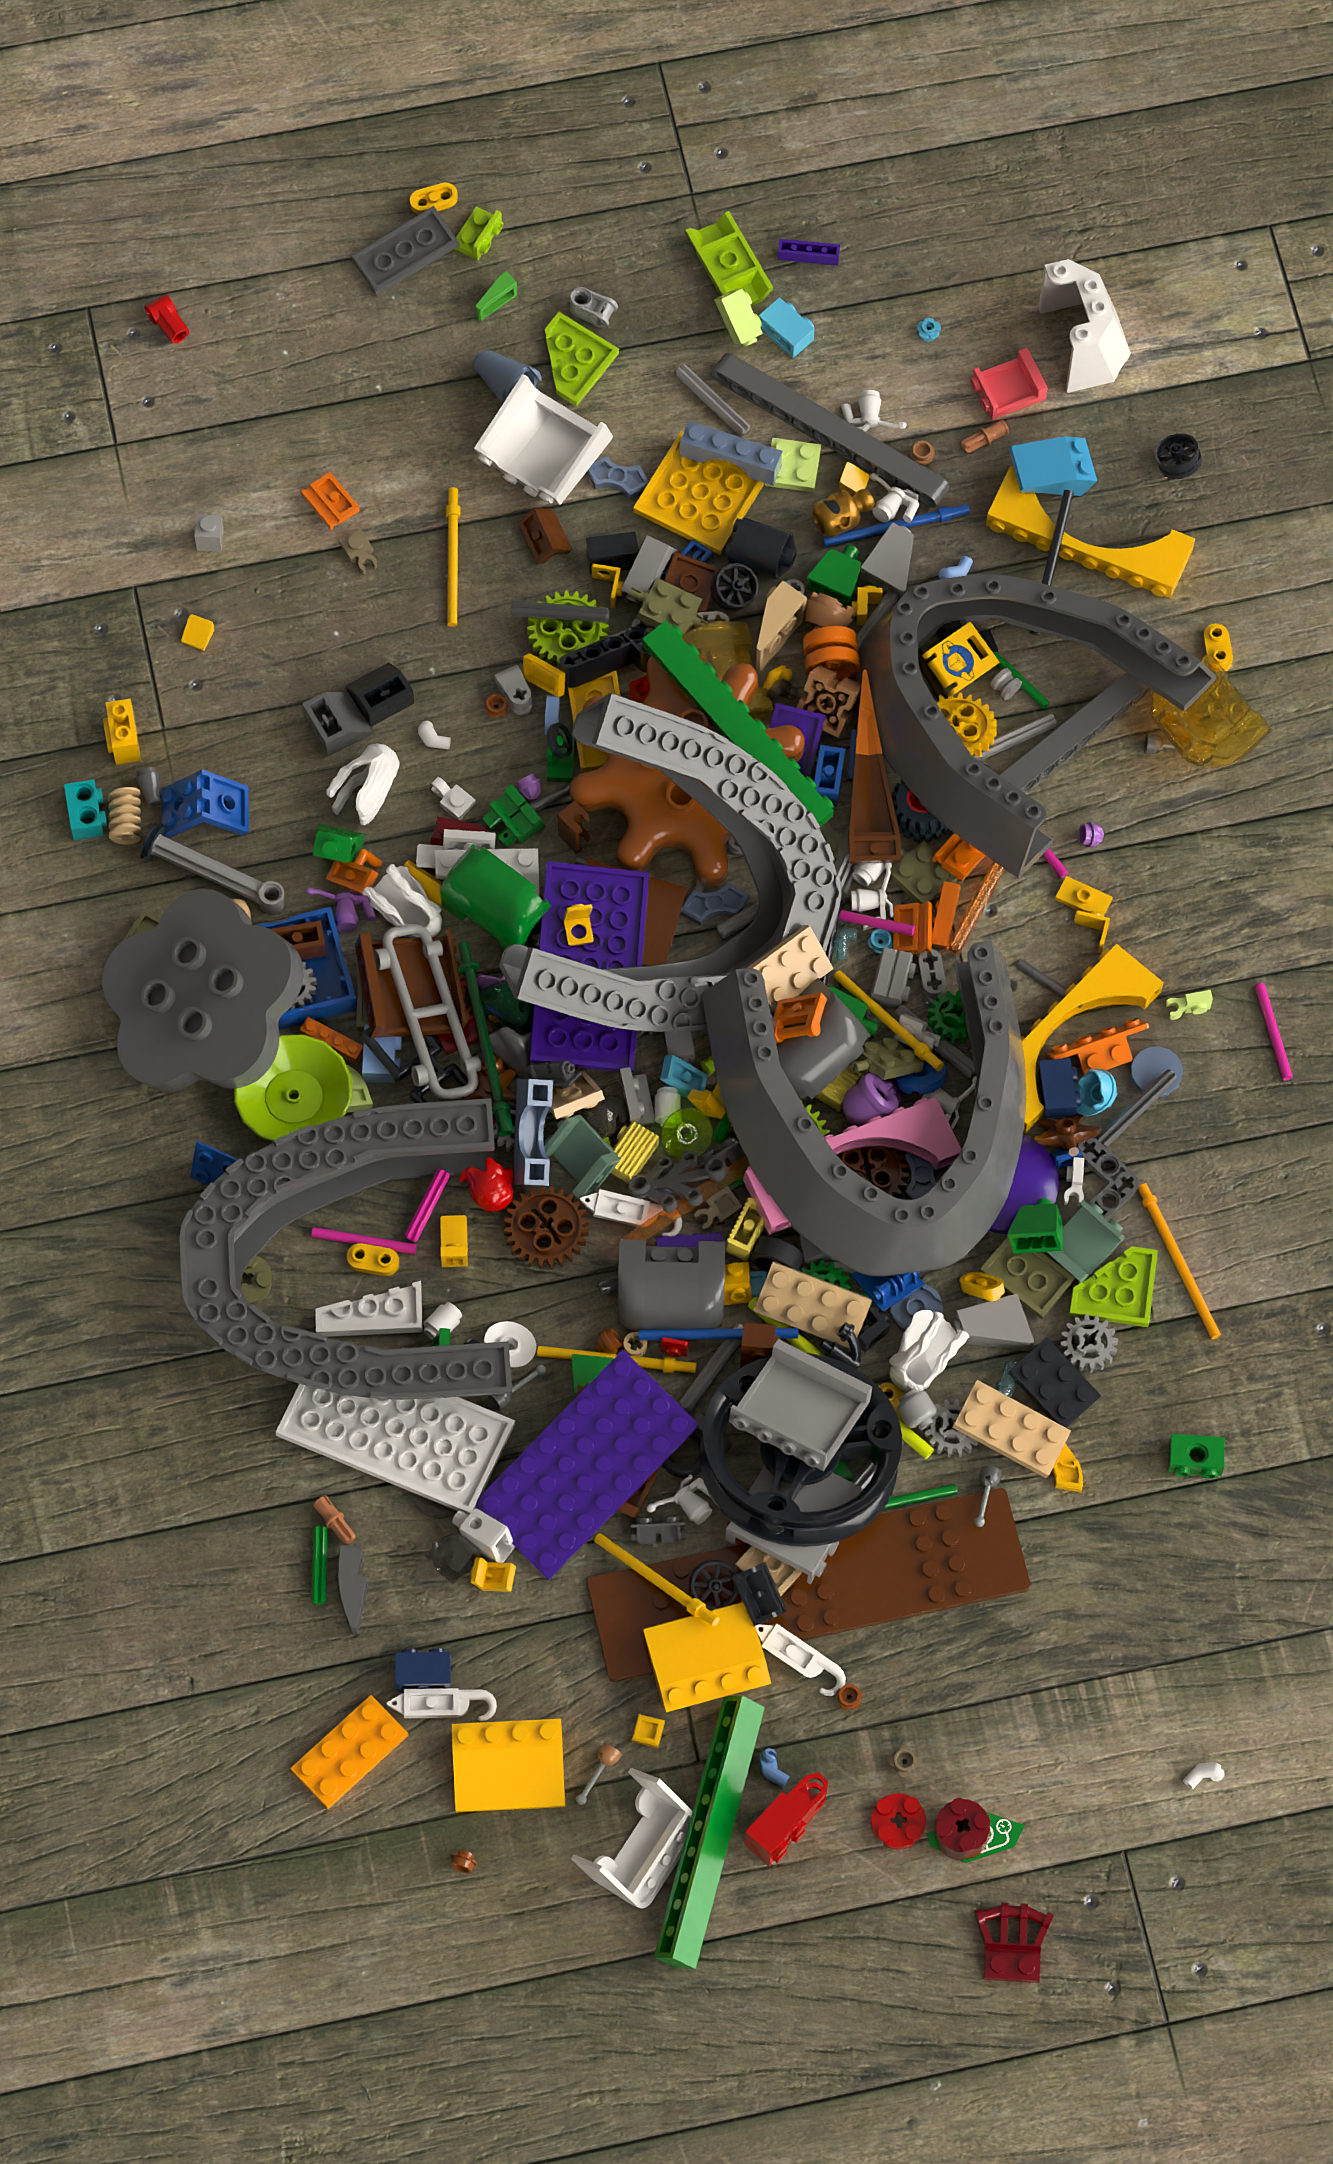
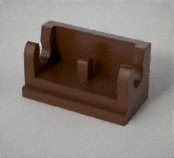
(571, 825)

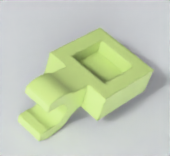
(1192, 1003)

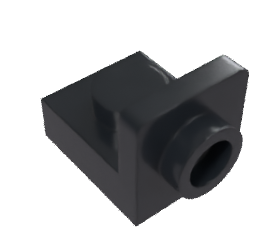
(874, 1333)

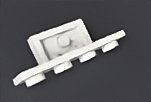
(454, 841)

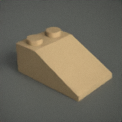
(782, 617)

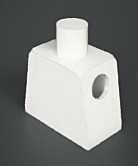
(486, 1534)

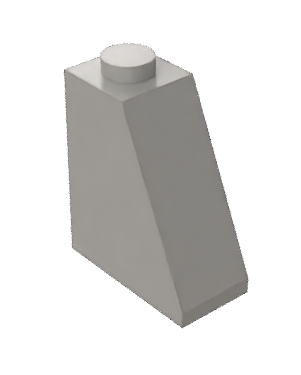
(890, 561)
(649, 565)
(996, 1324)

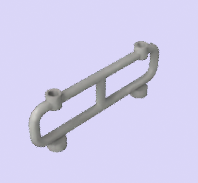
(425, 1073)

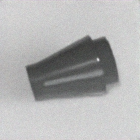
(149, 784)

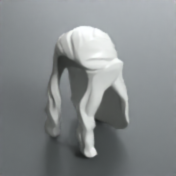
(376, 777)
(404, 901)
(924, 1351)

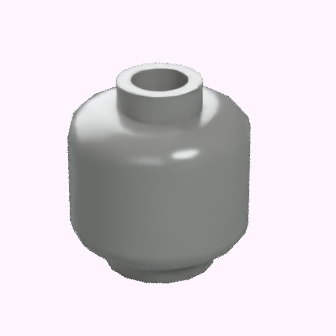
(916, 1409)

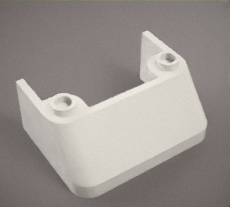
(651, 1848)

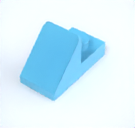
(682, 1076)

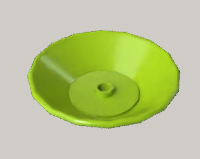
(301, 1068)

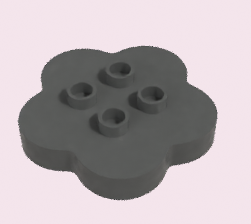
(201, 995)

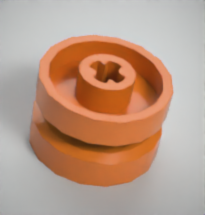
(834, 649)

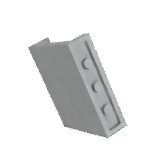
(801, 1405)
(813, 1497)

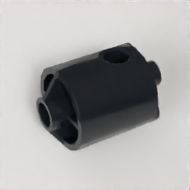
(762, 548)

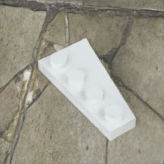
(521, 860)
(379, 1314)

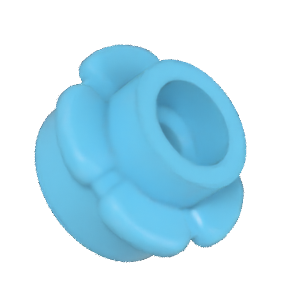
(928, 335)
(877, 935)

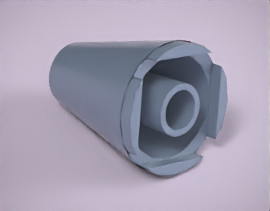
(503, 373)

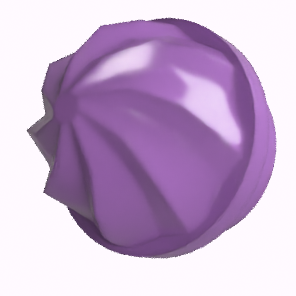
(529, 787)
(1090, 834)

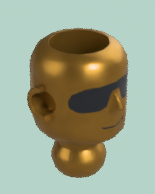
(841, 511)

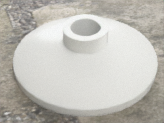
(521, 1341)

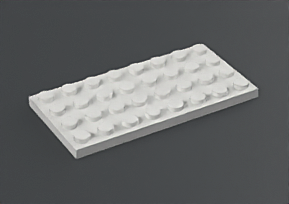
(422, 1445)

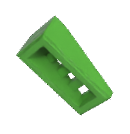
(499, 294)

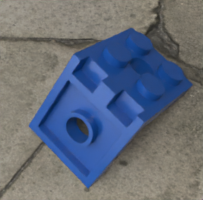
(203, 802)

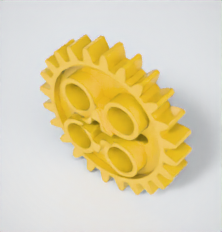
(970, 721)

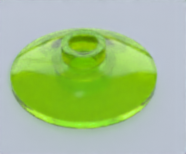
(696, 1140)

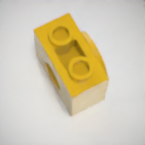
(121, 732)

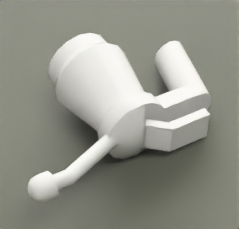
(869, 407)
(887, 507)
(865, 900)
(949, 1103)
(693, 1506)

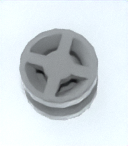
(1006, 683)

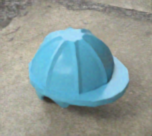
(1096, 1092)

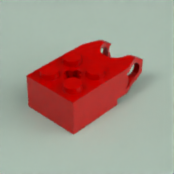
(785, 1820)

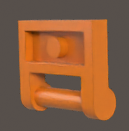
(798, 1010)

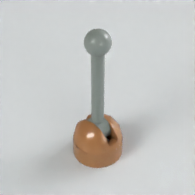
(607, 1756)

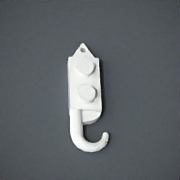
(625, 1209)
(799, 1655)
(441, 1703)

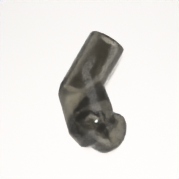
(782, 688)

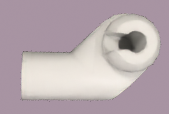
(431, 738)
(1201, 1771)

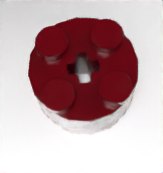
(959, 1814)

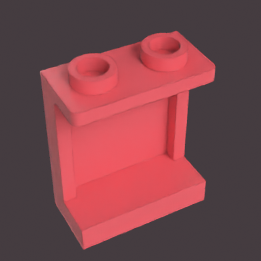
(1009, 385)

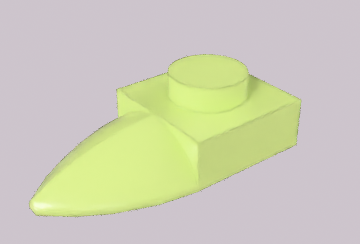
(360, 1095)

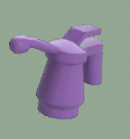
(345, 914)

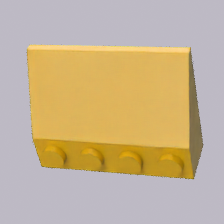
(706, 1661)
(508, 1765)

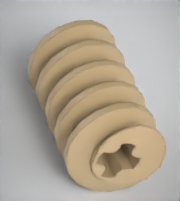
(124, 815)

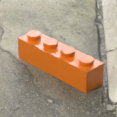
(945, 914)
(341, 1044)

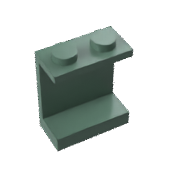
(582, 1154)
(1087, 1241)

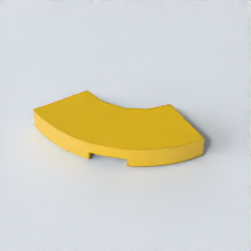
(1067, 1471)

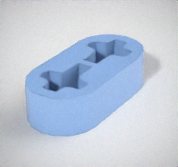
(552, 711)

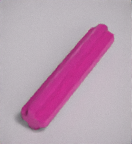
(427, 1205)

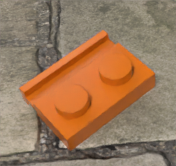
(330, 500)
(958, 857)
(919, 916)

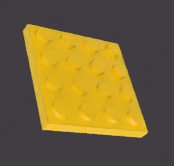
(698, 498)

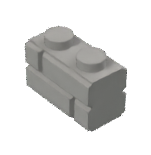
(892, 978)

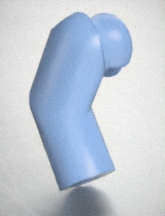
(956, 571)

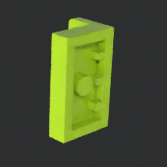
(478, 232)

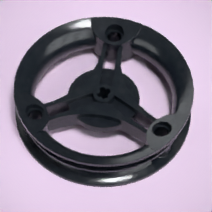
(778, 1516)

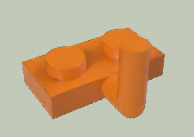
(353, 874)

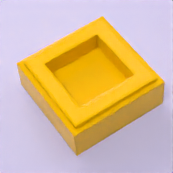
(648, 1731)

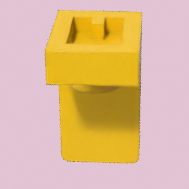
(708, 1102)
(454, 1241)

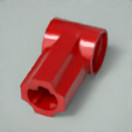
(164, 313)

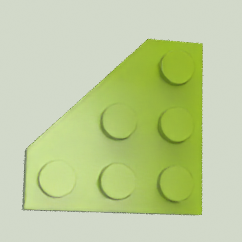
(576, 357)
(1119, 1289)

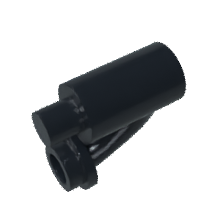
(838, 1352)

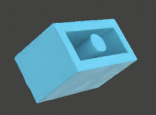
(787, 327)

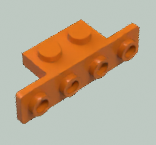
(1103, 1050)

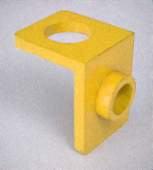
(615, 576)
(578, 915)
(1093, 920)

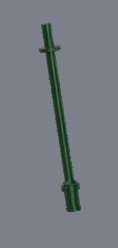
(500, 1108)

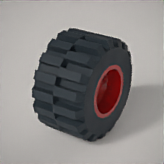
(913, 817)

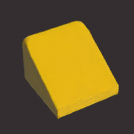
(853, 479)
(197, 632)

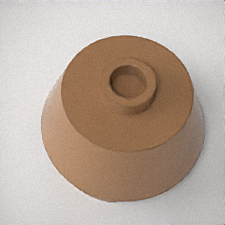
(827, 611)

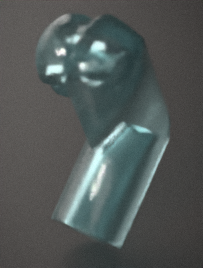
(841, 942)

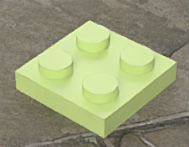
(798, 466)

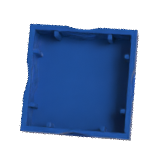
(334, 985)

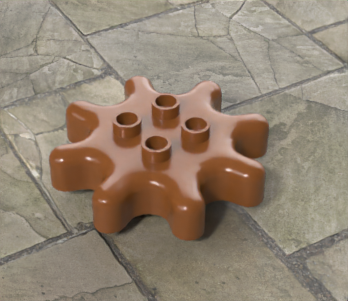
(652, 804)

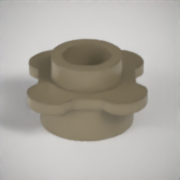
(904, 1754)

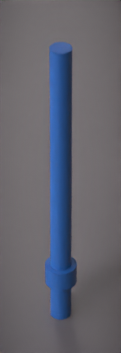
(943, 515)
(709, 1334)

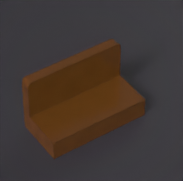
(544, 534)

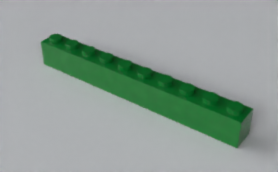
(728, 715)
(709, 1832)

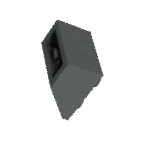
(335, 721)

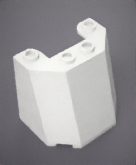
(1097, 346)
(541, 443)

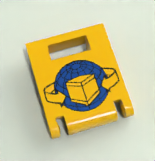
(957, 660)

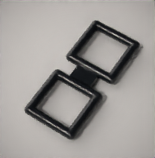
(400, 1073)

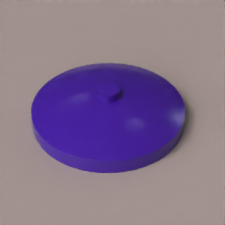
(1033, 1179)

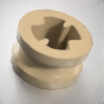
(627, 1346)

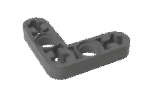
(1113, 1179)

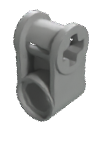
(595, 308)
(513, 688)

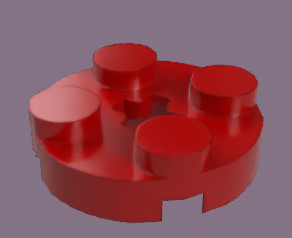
(909, 1809)

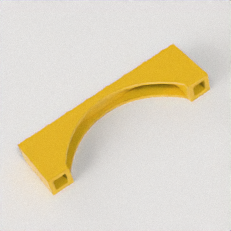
(1149, 566)
(1112, 981)

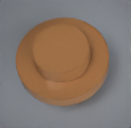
(922, 452)

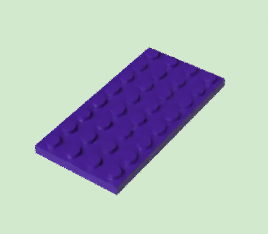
(618, 942)
(587, 1464)

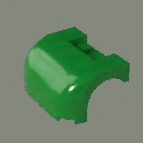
(492, 897)

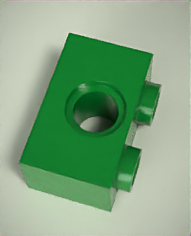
(1210, 1448)

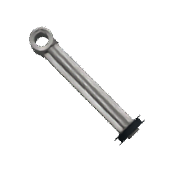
(213, 870)

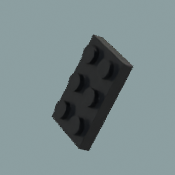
(1054, 1383)

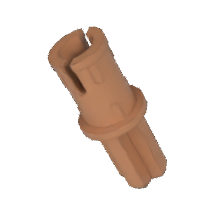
(985, 436)
(334, 1520)

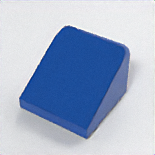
(1062, 1158)

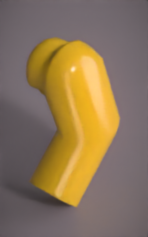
(778, 673)

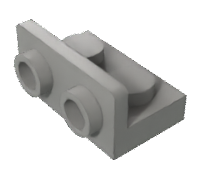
(637, 1097)

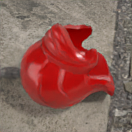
(489, 1187)

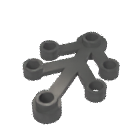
(647, 1186)

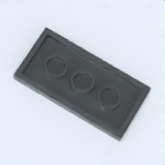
(405, 250)

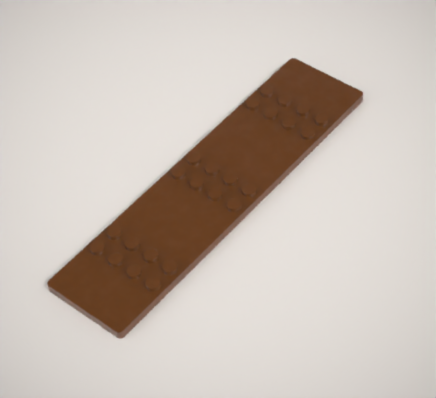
(887, 1572)

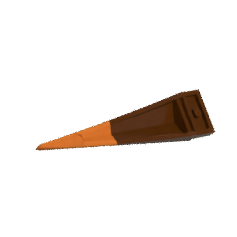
(872, 820)

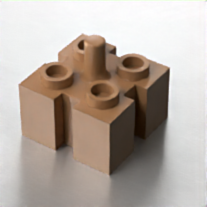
(831, 699)

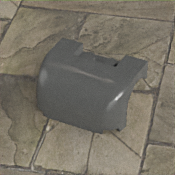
(818, 1060)
(671, 1286)

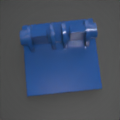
(209, 1163)
(888, 1291)

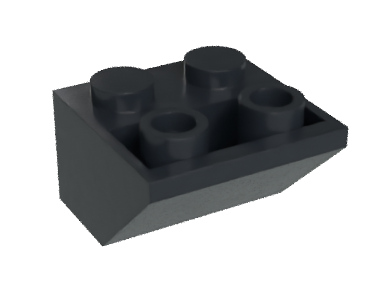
(381, 693)

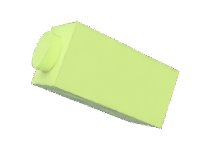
(739, 317)

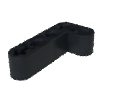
(605, 657)

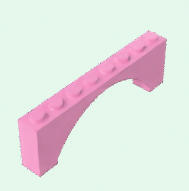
(916, 1130)

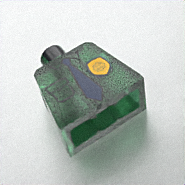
(504, 1009)

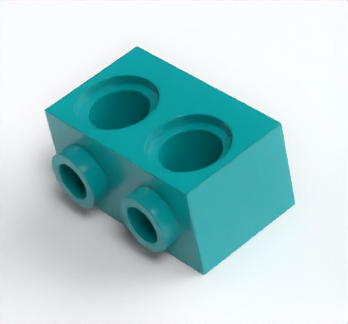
(81, 810)

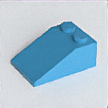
(1054, 466)

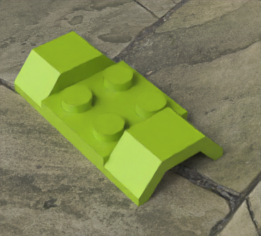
(730, 259)

